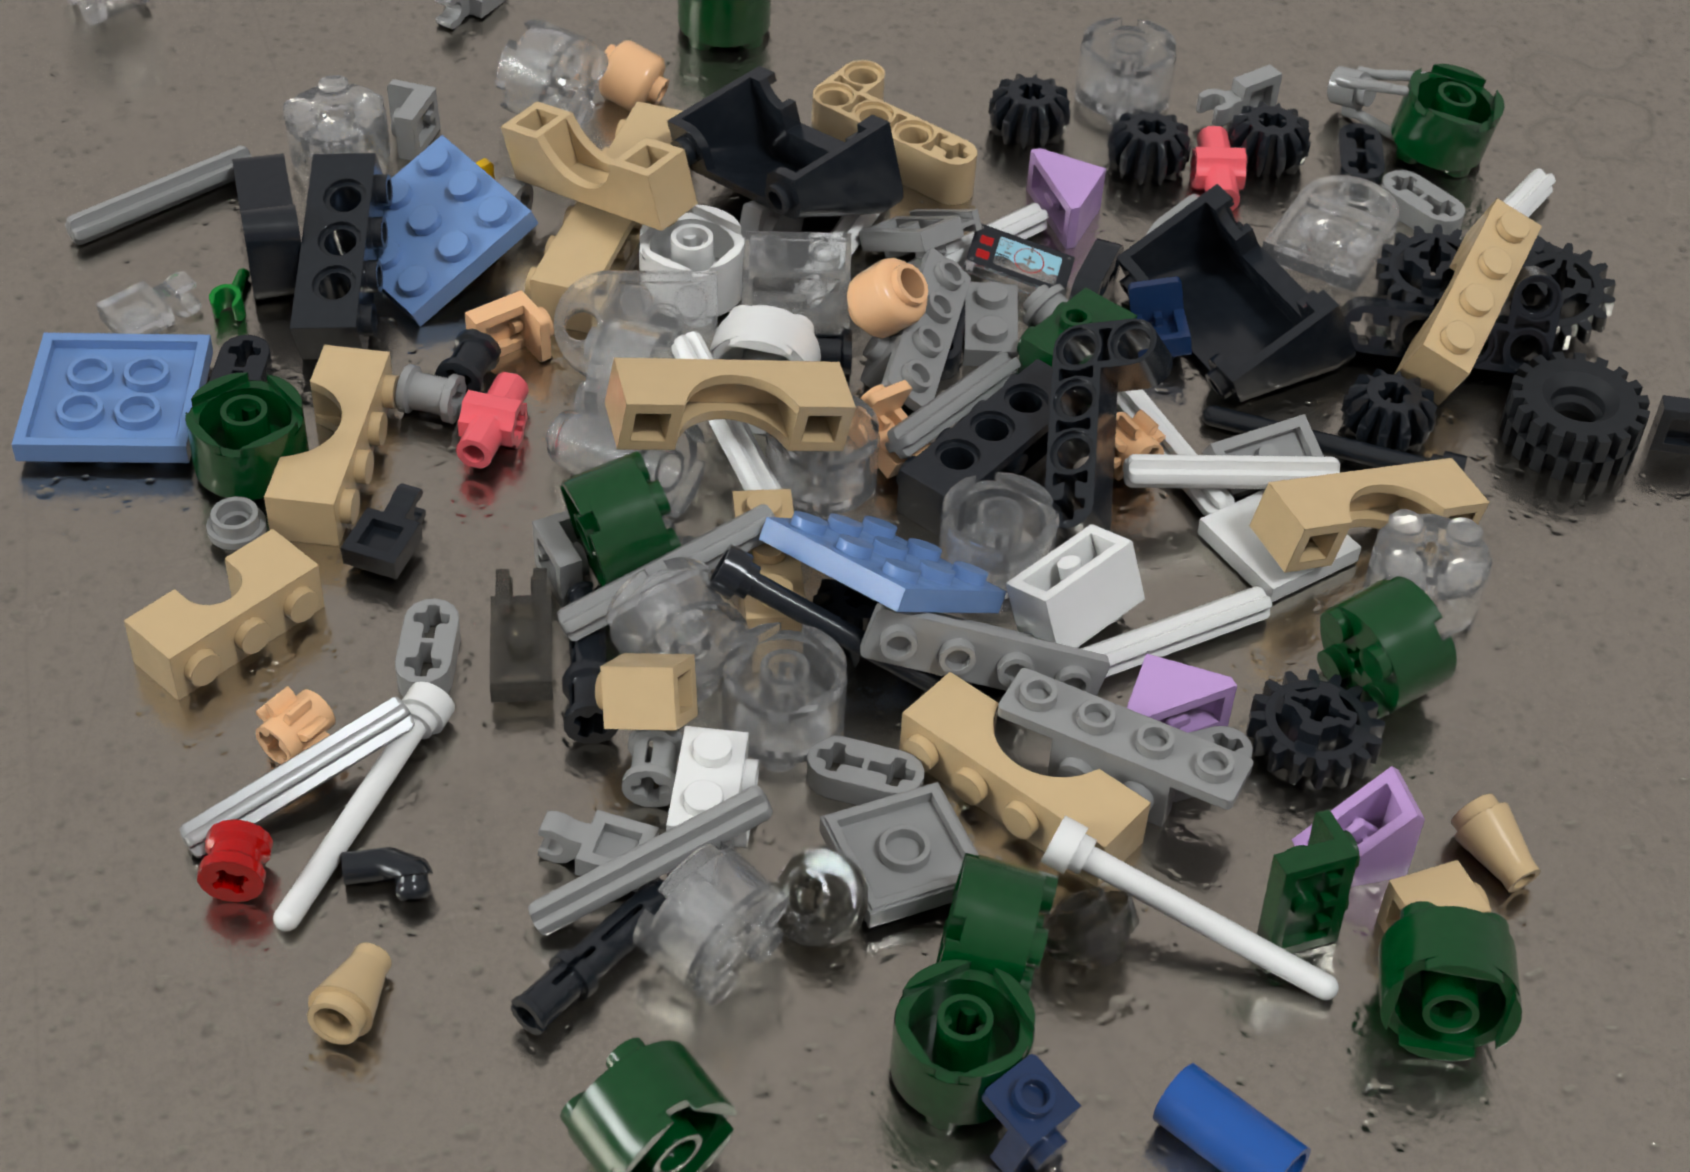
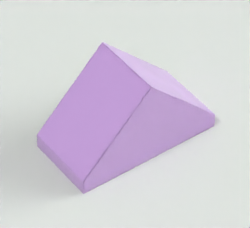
(1068, 192)
(1182, 694)
(1384, 826)

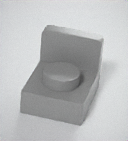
(413, 116)
(560, 553)

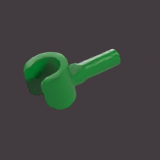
(230, 295)

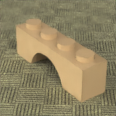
(642, 185)
(1464, 316)
(794, 401)
(319, 489)
(1309, 517)
(956, 742)

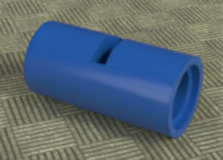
(1226, 1127)

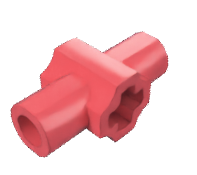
(1217, 163)
(492, 420)

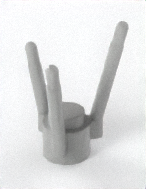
(1359, 88)

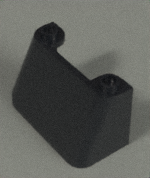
(766, 154)
(1241, 307)

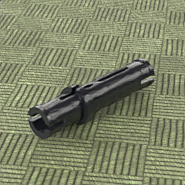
(576, 971)

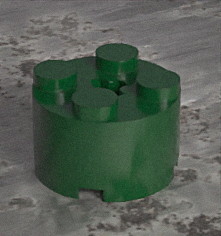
(724, 22)
(1446, 119)
(242, 431)
(619, 516)
(1386, 644)
(998, 917)
(1449, 981)
(956, 1038)
(650, 1112)

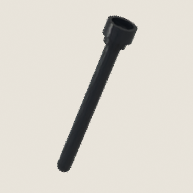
(1330, 444)
(741, 577)

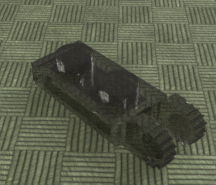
(521, 640)

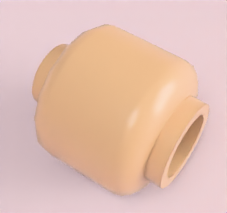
(633, 75)
(887, 297)

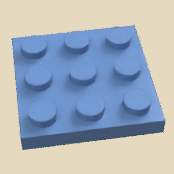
(445, 229)
(111, 398)
(882, 565)

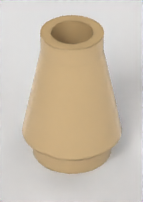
(1494, 839)
(349, 997)

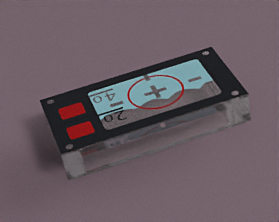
(1016, 261)

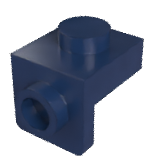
(1162, 306)
(1034, 1112)

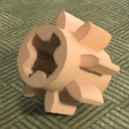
(1135, 436)
(293, 723)

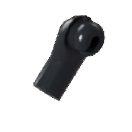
(389, 864)

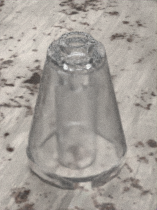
(585, 440)

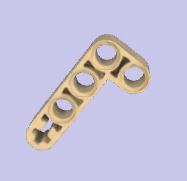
(927, 155)

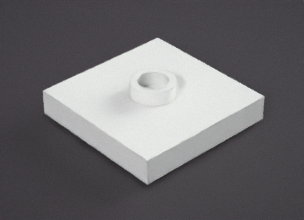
(1237, 544)

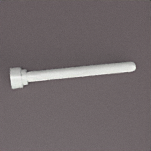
(431, 712)
(1076, 852)

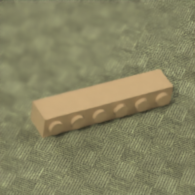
(592, 237)

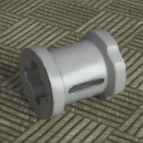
(430, 393)
(652, 766)

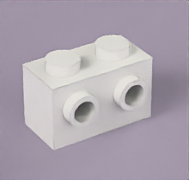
(1077, 588)
(709, 771)

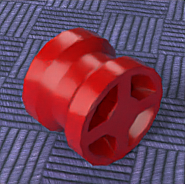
(235, 860)

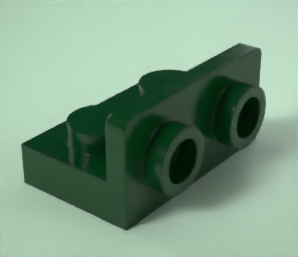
(1310, 888)

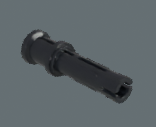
(583, 718)

